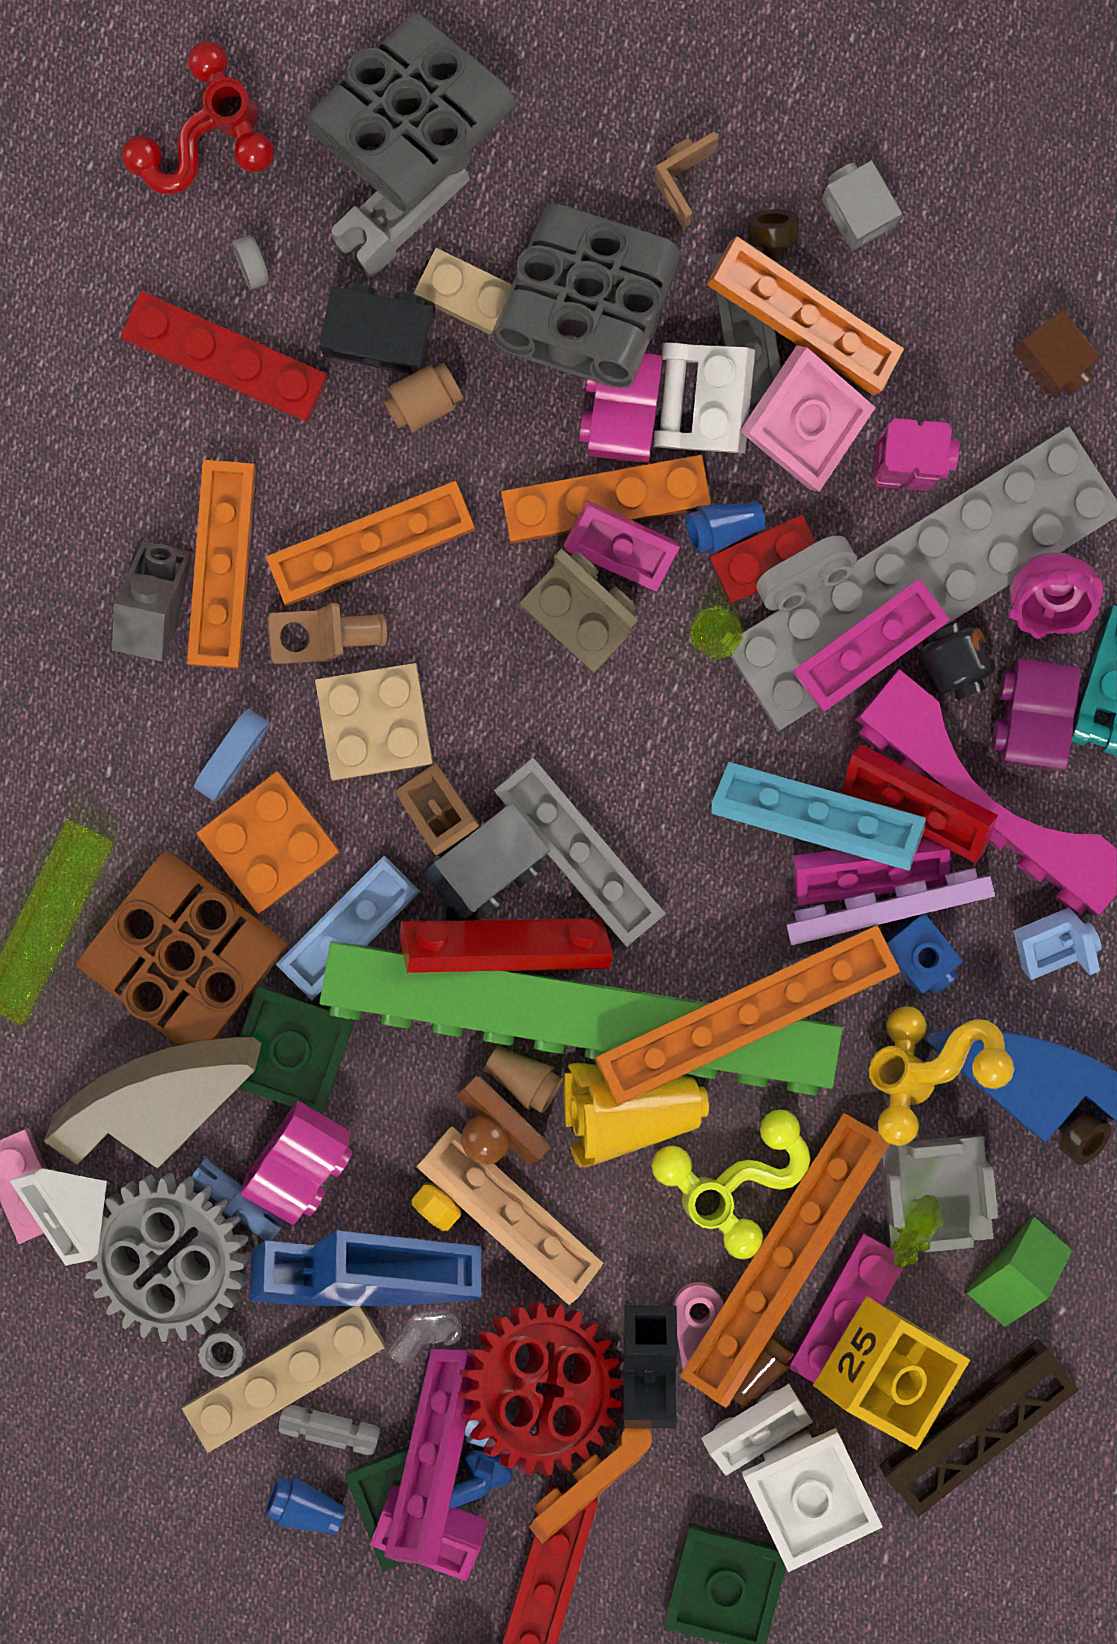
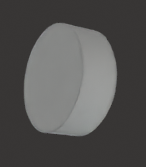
(250, 262)

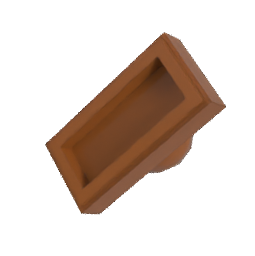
(497, 1127)

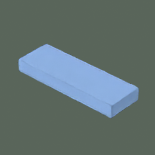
(353, 920)

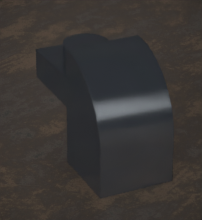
(650, 1366)

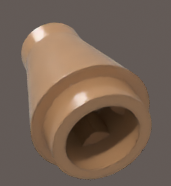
(524, 1078)

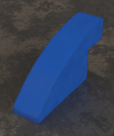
(1045, 1080)
(365, 1271)

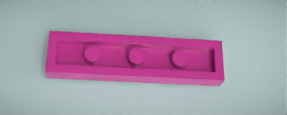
(431, 1461)

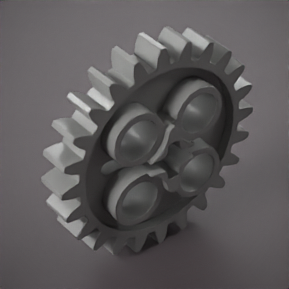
(198, 1291)

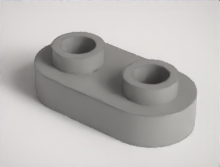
(820, 564)

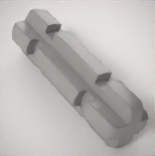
(329, 1429)

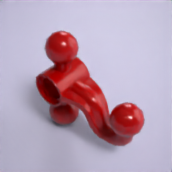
(252, 150)

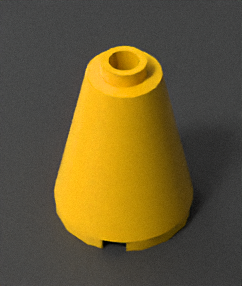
(614, 1131)

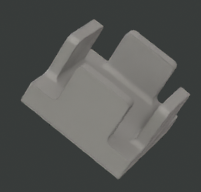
(952, 1172)

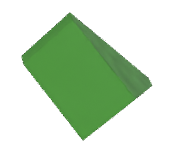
(1021, 1273)

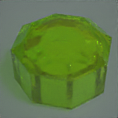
(716, 633)

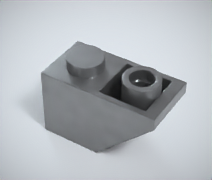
(150, 601)

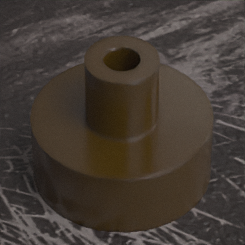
(773, 231)
(1084, 1136)

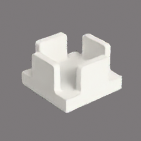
(810, 1497)

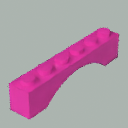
(913, 728)

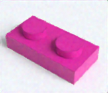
(621, 545)

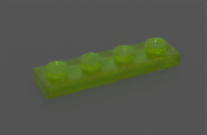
(50, 918)

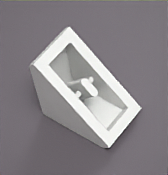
(66, 1210)

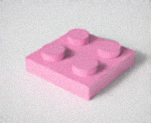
(807, 418)

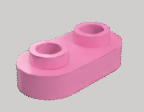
(690, 1330)

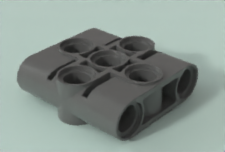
(409, 71)
(568, 259)

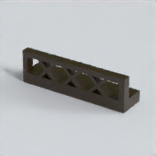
(971, 1418)

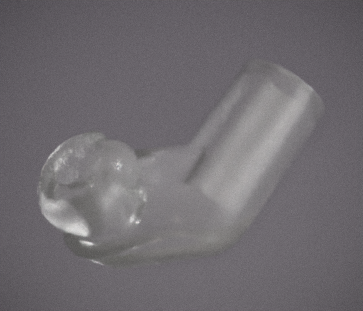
(425, 1329)

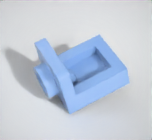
(1057, 943)

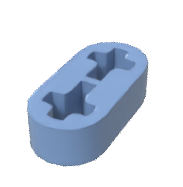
(231, 755)

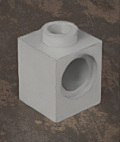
(860, 204)

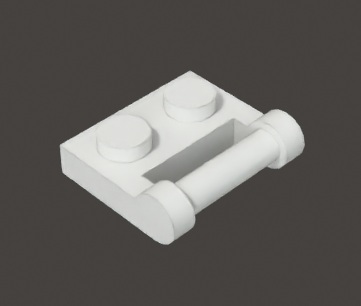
(720, 397)

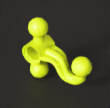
(741, 1236)

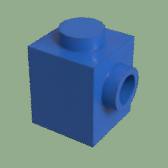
(923, 954)

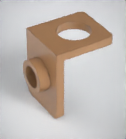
(678, 160)

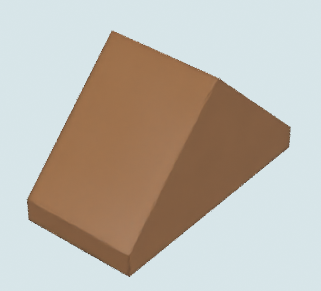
(437, 810)

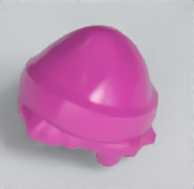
(1055, 595)

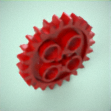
(582, 1396)

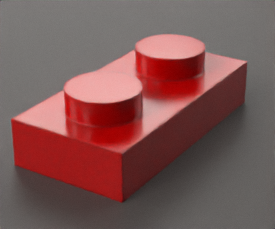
(746, 562)

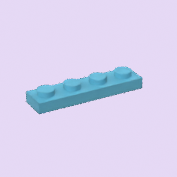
(819, 816)

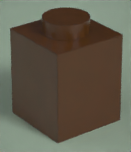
(1058, 356)

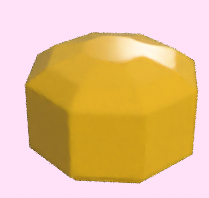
(436, 1206)

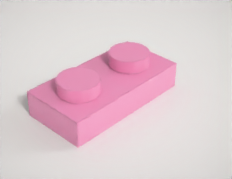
(17, 1156)

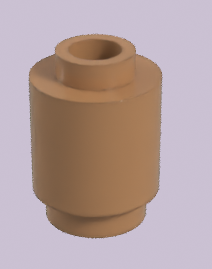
(423, 397)

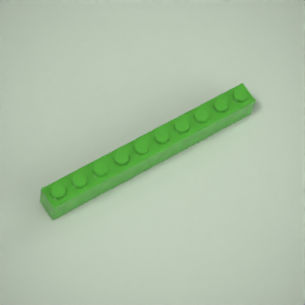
(558, 1014)

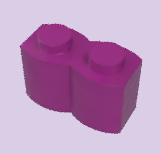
(1037, 715)

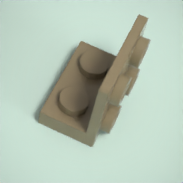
(580, 610)

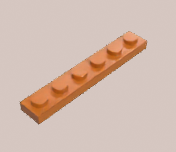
(746, 1015)
(784, 1260)

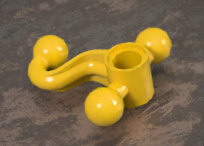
(913, 1080)

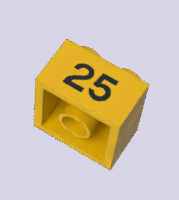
(891, 1373)

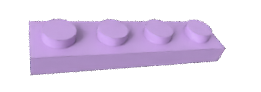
(910, 901)

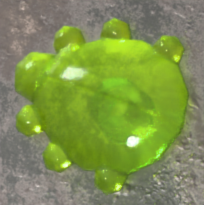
(918, 1230)

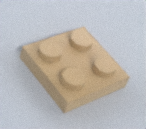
(374, 722)

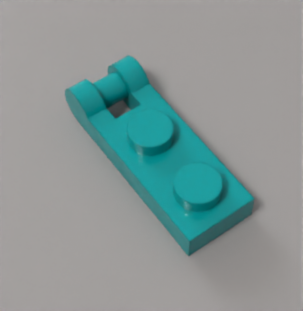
(1100, 692)

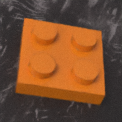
(268, 842)

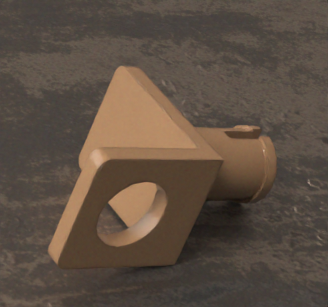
(326, 634)

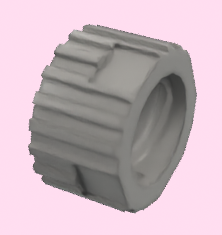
(209, 1362)

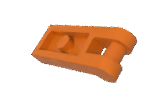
(592, 1479)

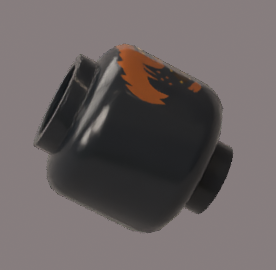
(957, 660)

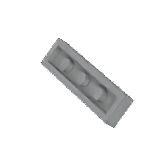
(581, 853)

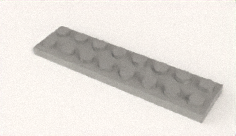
(957, 552)

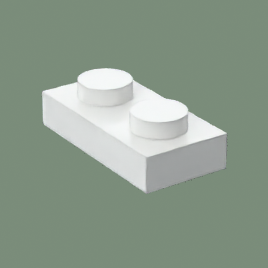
(756, 1429)

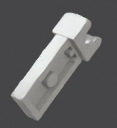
(386, 227)

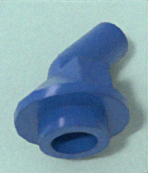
(484, 1476)

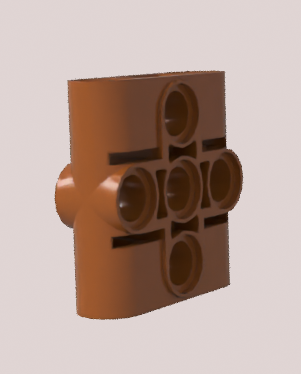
(163, 894)

